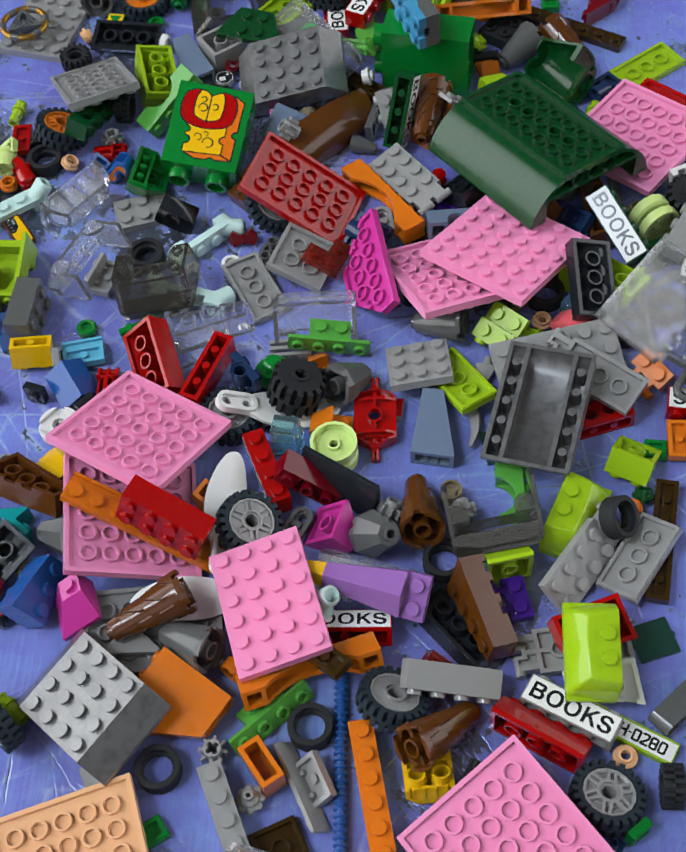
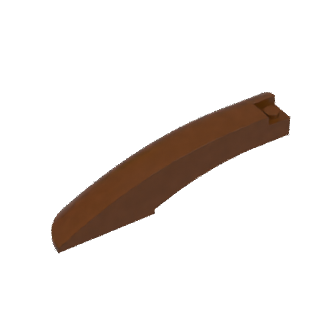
(324, 132)

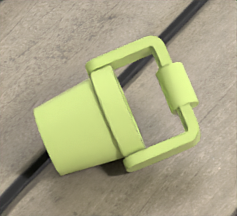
(8, 152)

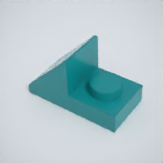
(19, 518)

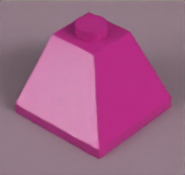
(331, 527)
(76, 605)

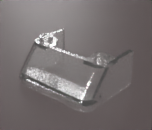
(64, 272)
(294, 310)

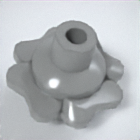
(249, 799)

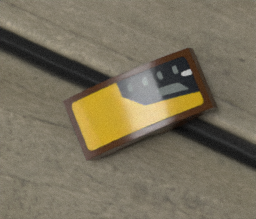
(15, 227)

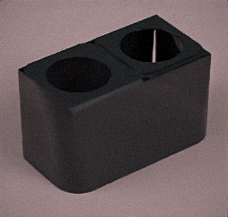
(177, 214)

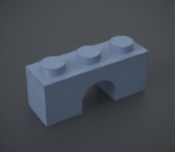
(440, 219)

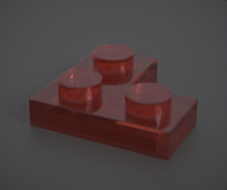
(329, 261)

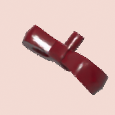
(231, 66)
(236, 239)

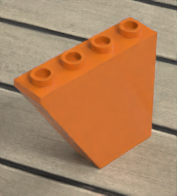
(194, 699)

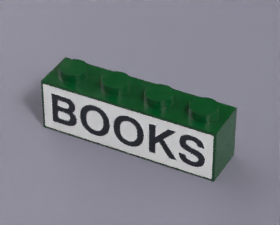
(401, 108)
(617, 226)

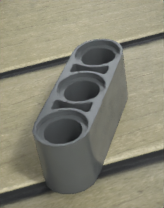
(671, 711)

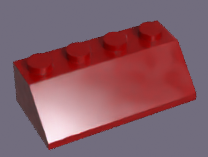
(154, 353)
(540, 734)

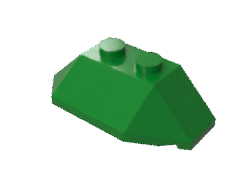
(147, 174)

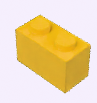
(31, 352)

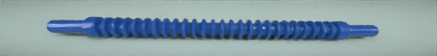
(341, 761)

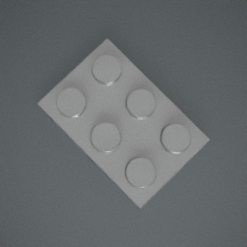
(138, 212)

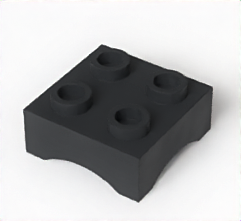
(499, 30)

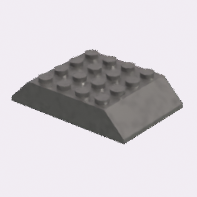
(294, 69)
(540, 408)
(93, 707)

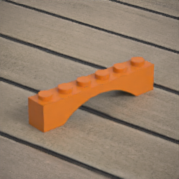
(486, 8)
(407, 222)
(261, 691)
(371, 787)

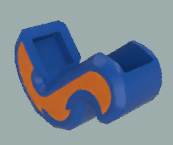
(119, 166)

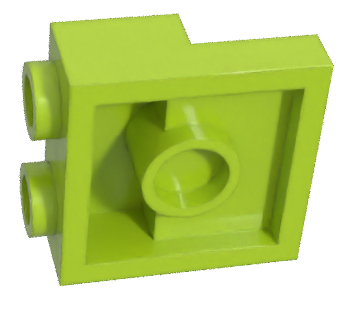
(499, 325)

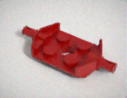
(377, 433)

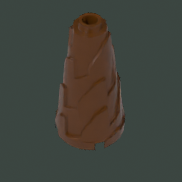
(559, 29)
(430, 106)
(420, 517)
(156, 607)
(431, 737)

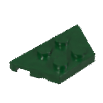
(249, 26)

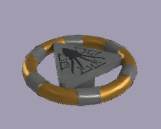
(24, 23)

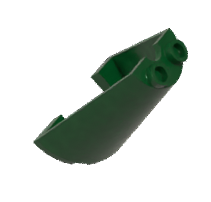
(563, 68)

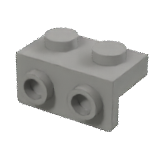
(99, 277)

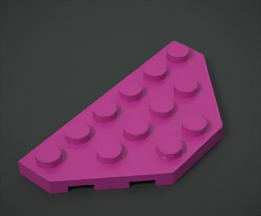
(370, 267)

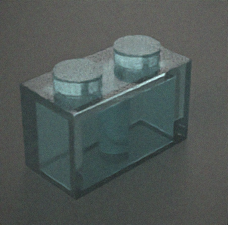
(286, 434)

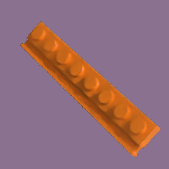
(103, 502)

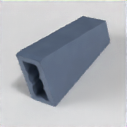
(193, 58)
(432, 432)

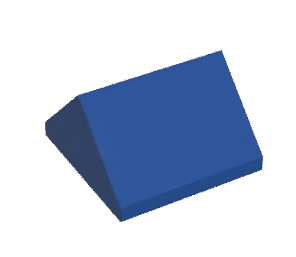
(70, 381)

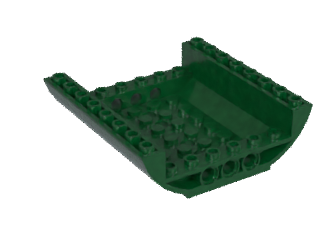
(528, 145)

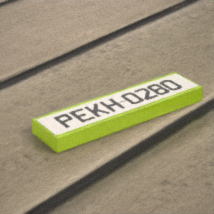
(646, 741)

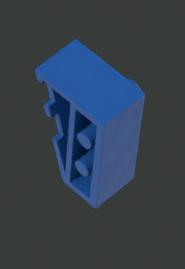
(34, 592)

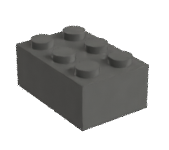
(27, 308)

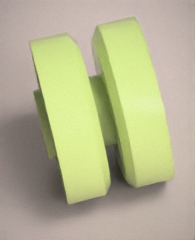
(653, 216)
(336, 442)

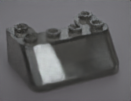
(156, 286)

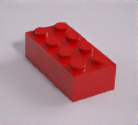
(164, 517)

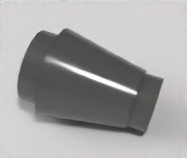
(362, 145)

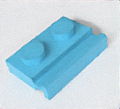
(89, 350)

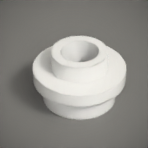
(367, 76)

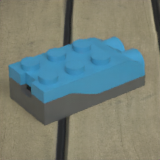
(419, 20)

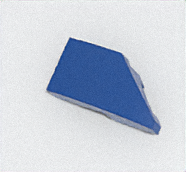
(4, 341)

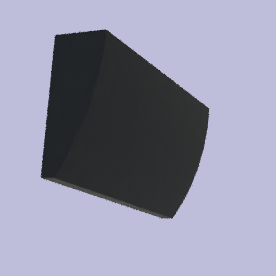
(125, 35)
(463, 193)
(589, 276)
(358, 490)
(14, 549)
(450, 629)

